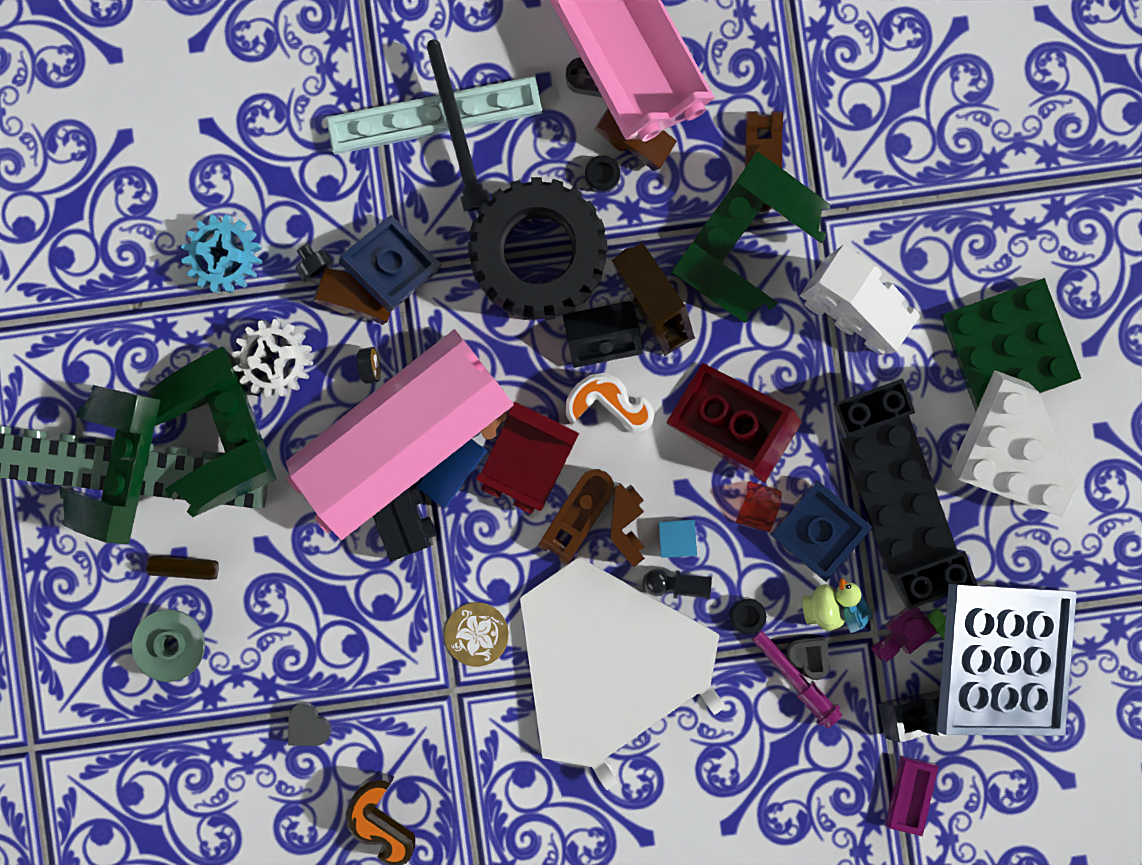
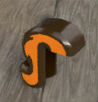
(374, 826)

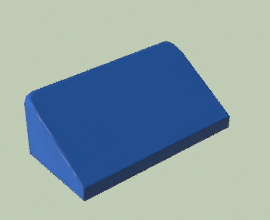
(450, 475)

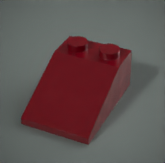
(735, 422)

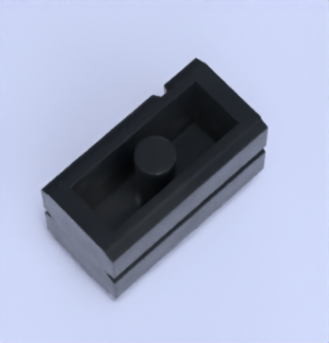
(403, 525)

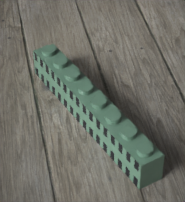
(85, 464)

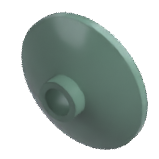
(151, 647)

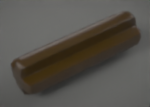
(182, 567)

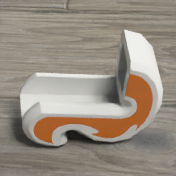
(613, 397)

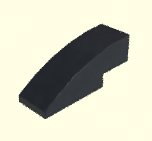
(910, 716)

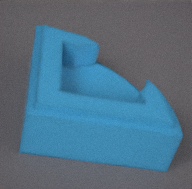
(858, 615)

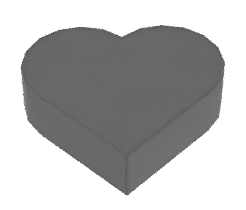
(810, 656)
(307, 727)

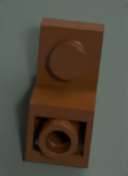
(624, 511)

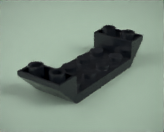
(899, 495)

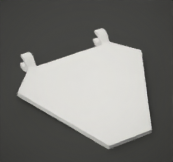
(608, 664)

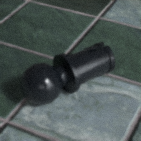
(658, 582)

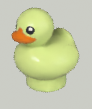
(824, 606)

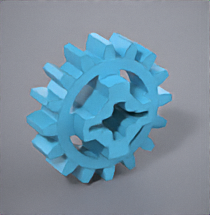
(221, 268)

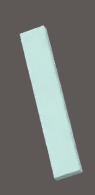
(427, 118)

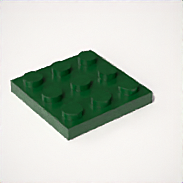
(1012, 335)

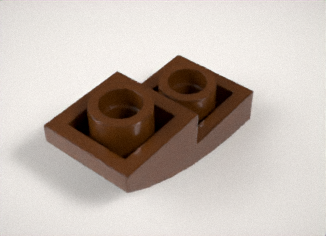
(650, 152)
(345, 294)

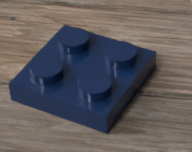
(390, 263)
(820, 530)

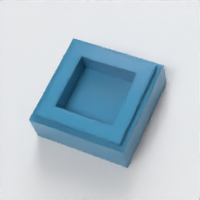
(677, 538)

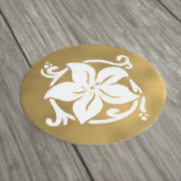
(476, 634)

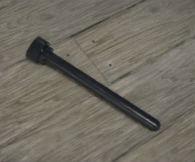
(473, 193)

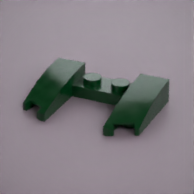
(757, 185)
(245, 459)
(113, 514)

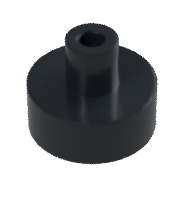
(312, 263)

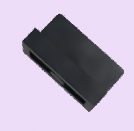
(603, 334)

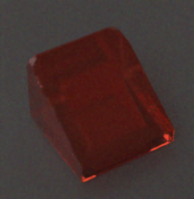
(759, 506)

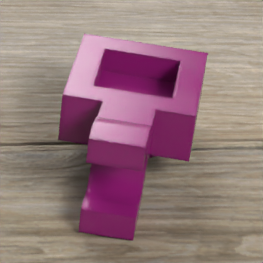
(907, 630)

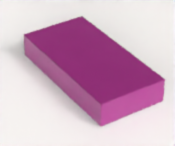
(911, 795)

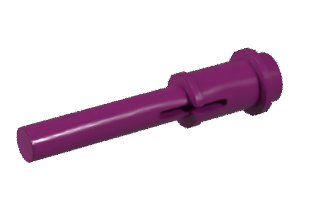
(809, 693)

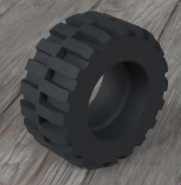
(522, 203)

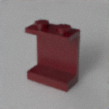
(527, 458)

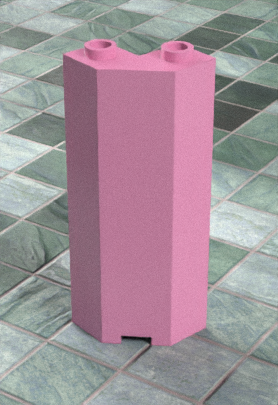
(636, 63)
(396, 435)

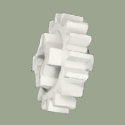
(257, 362)

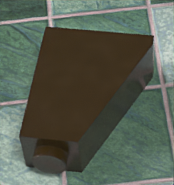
(654, 298)

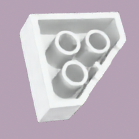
(853, 295)
(1016, 448)

